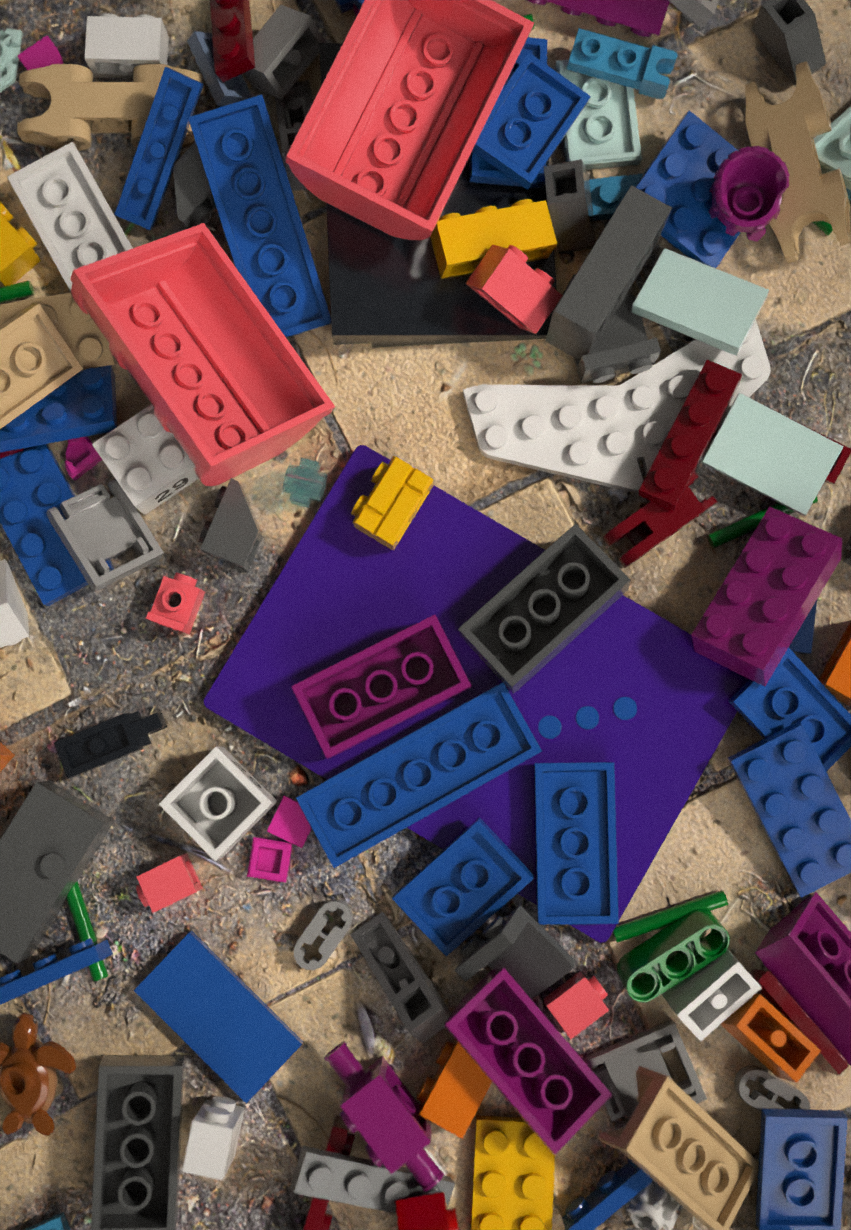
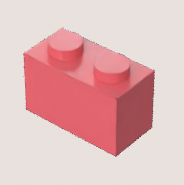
(514, 287)

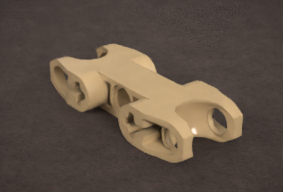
(91, 107)
(790, 133)

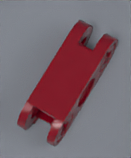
(657, 523)

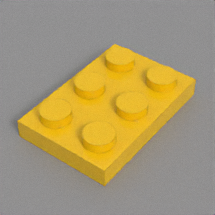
(511, 1176)

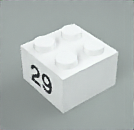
(146, 460)
(218, 802)

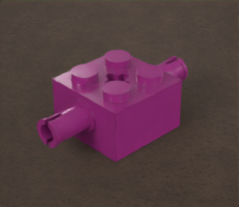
(385, 1116)

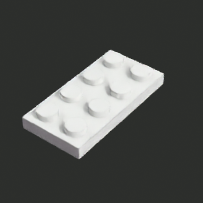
(68, 210)

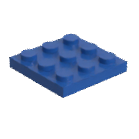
(682, 179)

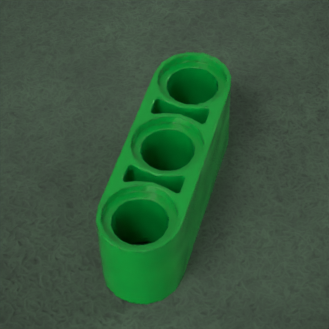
(665, 973)

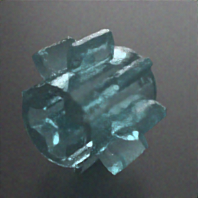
(305, 482)

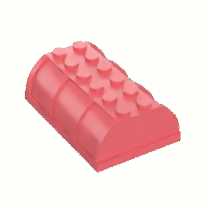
(406, 108)
(202, 351)

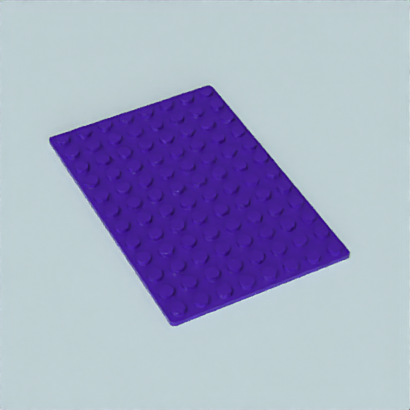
(355, 592)

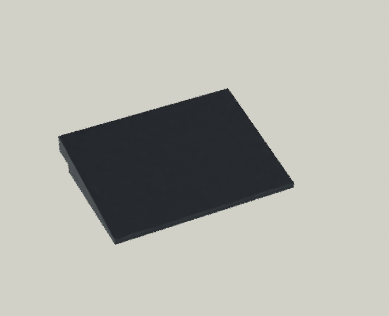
(392, 287)

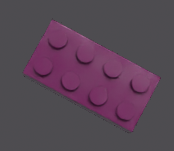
(767, 595)
(381, 687)

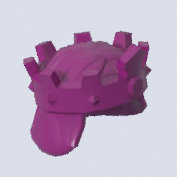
(749, 191)

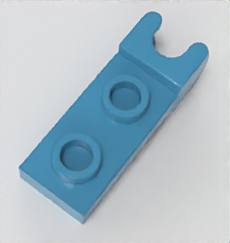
(623, 62)

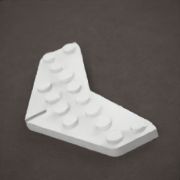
(602, 429)

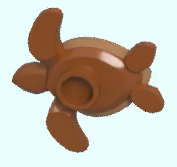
(30, 1076)

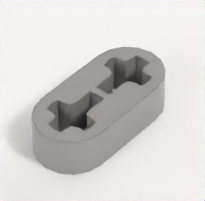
(316, 928)
(776, 1088)

